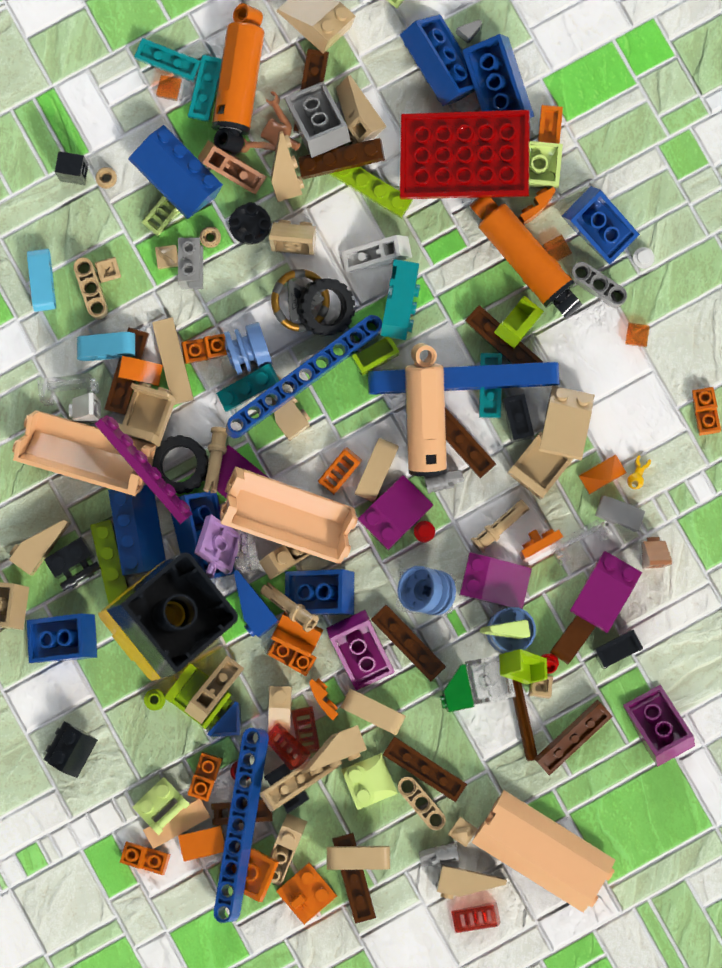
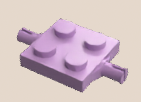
(217, 546)

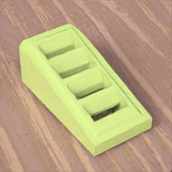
(169, 217)
(515, 629)

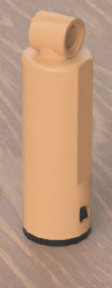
(425, 414)

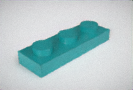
(167, 60)
(205, 88)
(247, 387)
(490, 398)

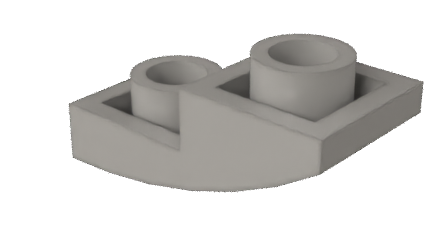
(620, 513)

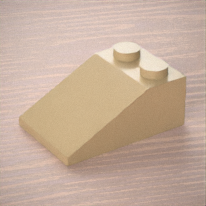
(318, 20)
(292, 237)
(566, 422)
(13, 605)

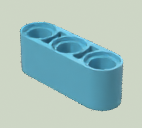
(41, 280)
(105, 346)

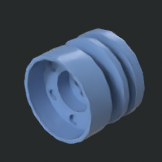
(247, 348)
(426, 590)
(506, 644)

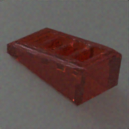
(313, 729)
(292, 742)
(477, 925)

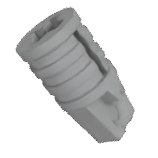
(443, 481)
(439, 855)

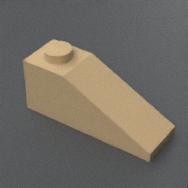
(33, 551)
(213, 689)
(279, 709)
(462, 882)

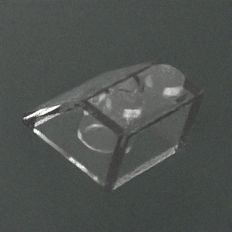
(486, 682)

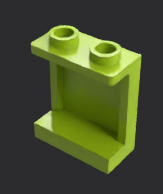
(185, 689)

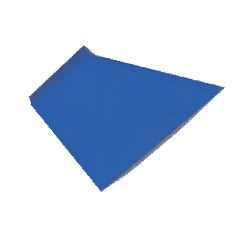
(229, 724)

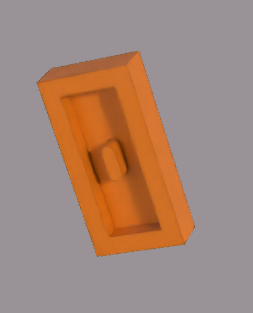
(550, 124)

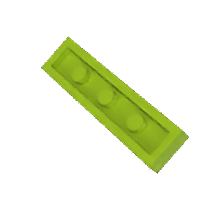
(374, 189)
(108, 559)

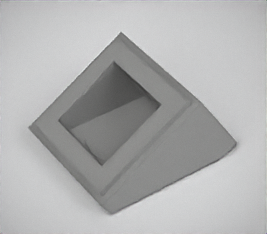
(469, 31)

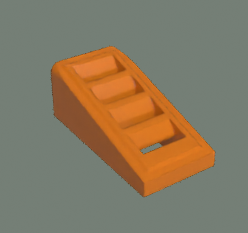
(353, 457)

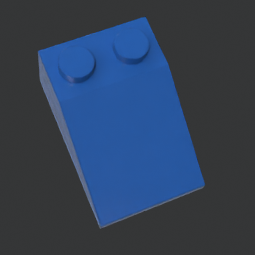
(600, 224)
(322, 590)
(254, 610)
(62, 638)

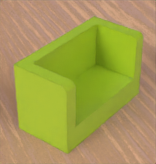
(519, 322)
(375, 355)
(523, 666)

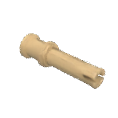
(217, 450)
(493, 531)
(295, 611)

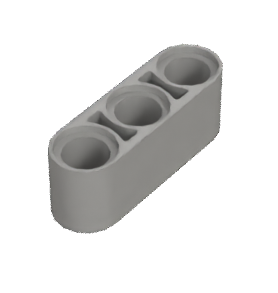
(609, 285)

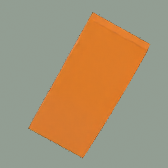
(541, 201)
(204, 349)
(140, 370)
(706, 411)
(291, 658)
(319, 692)
(205, 776)
(145, 858)

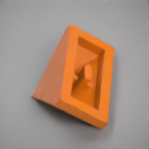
(602, 474)

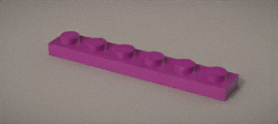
(149, 474)

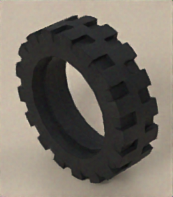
(346, 302)
(200, 454)

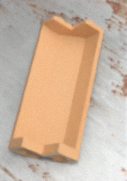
(78, 452)
(288, 515)
(544, 851)

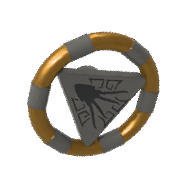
(293, 294)

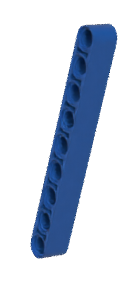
(309, 367)
(473, 377)
(234, 833)

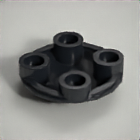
(250, 224)

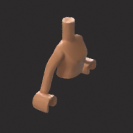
(272, 130)

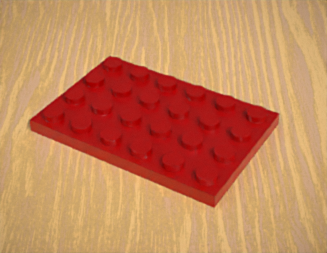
(465, 154)

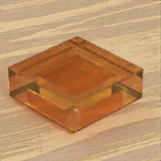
(169, 88)
(557, 248)
(637, 335)

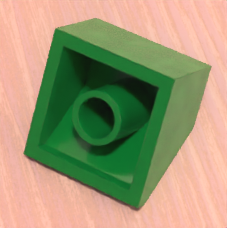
(457, 692)

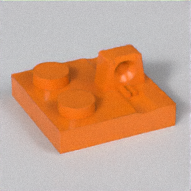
(537, 543)
(259, 874)
(306, 893)

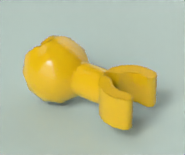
(636, 478)

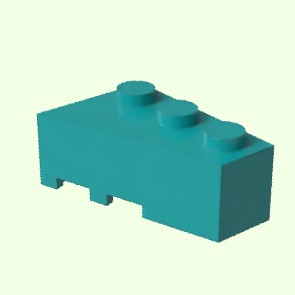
(400, 300)

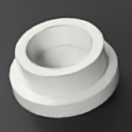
(643, 258)

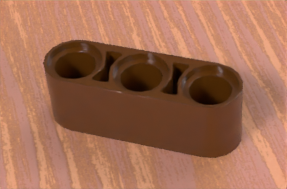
(572, 639)

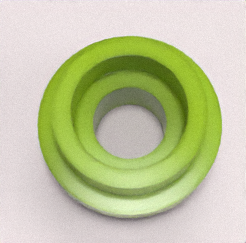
(147, 699)

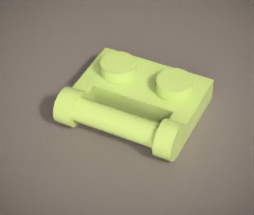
(156, 800)

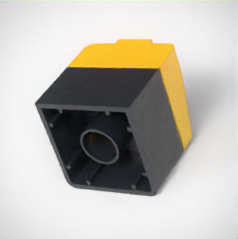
(169, 617)

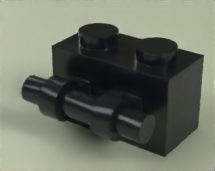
(70, 558)
(70, 749)

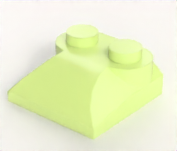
(545, 164)
(369, 781)

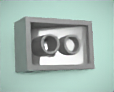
(318, 119)

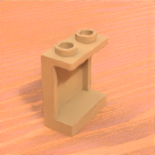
(148, 413)
(538, 469)

